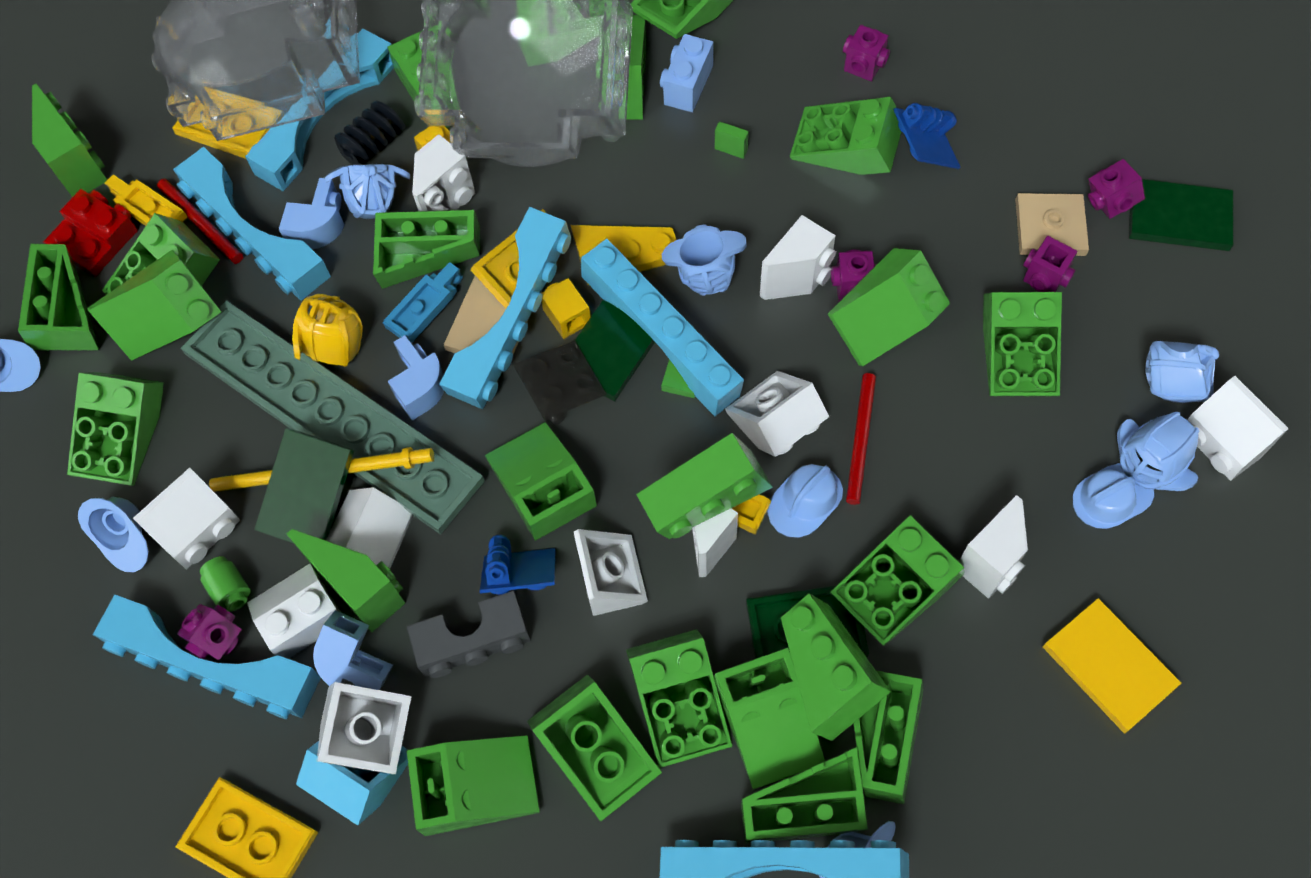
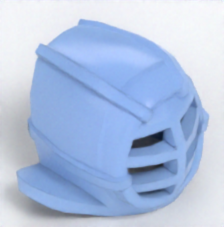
(367, 187)
(705, 258)
(1181, 371)
(1164, 444)

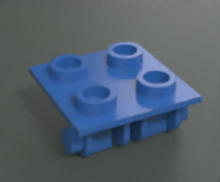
(926, 132)
(516, 570)

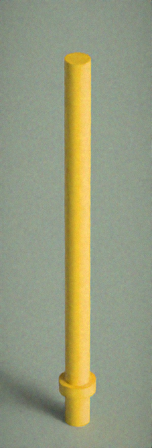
(406, 458)

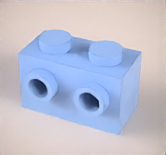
(687, 73)

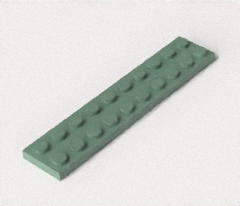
(328, 408)

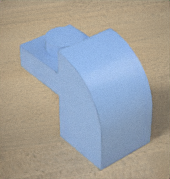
(314, 223)
(417, 386)
(339, 657)

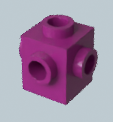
(866, 52)
(1116, 189)
(1050, 266)
(850, 270)
(198, 627)

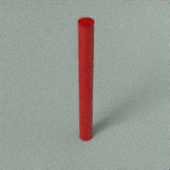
(200, 221)
(861, 439)

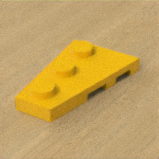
(638, 244)
(500, 269)

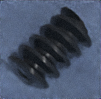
(368, 131)

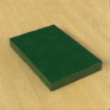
(1183, 215)
(613, 347)
(304, 486)
(766, 622)

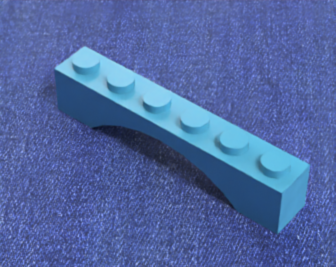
(281, 150)
(290, 260)
(695, 359)
(476, 369)
(272, 681)
(730, 861)

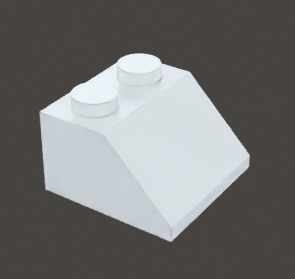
(798, 261)
(778, 412)
(1235, 428)
(187, 519)
(996, 552)
(292, 612)
(362, 728)

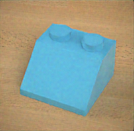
(347, 789)

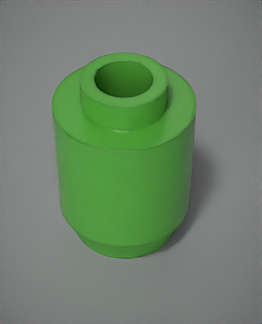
(224, 583)

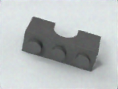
(440, 650)

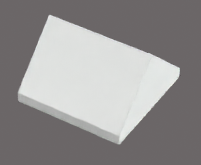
(371, 525)
(714, 539)
(610, 570)

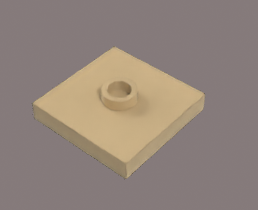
(1052, 216)

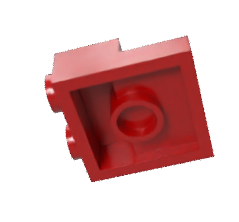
(92, 230)

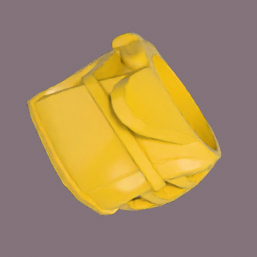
(331, 336)

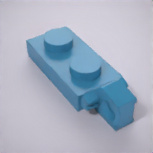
(423, 303)

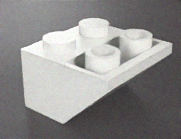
(441, 177)

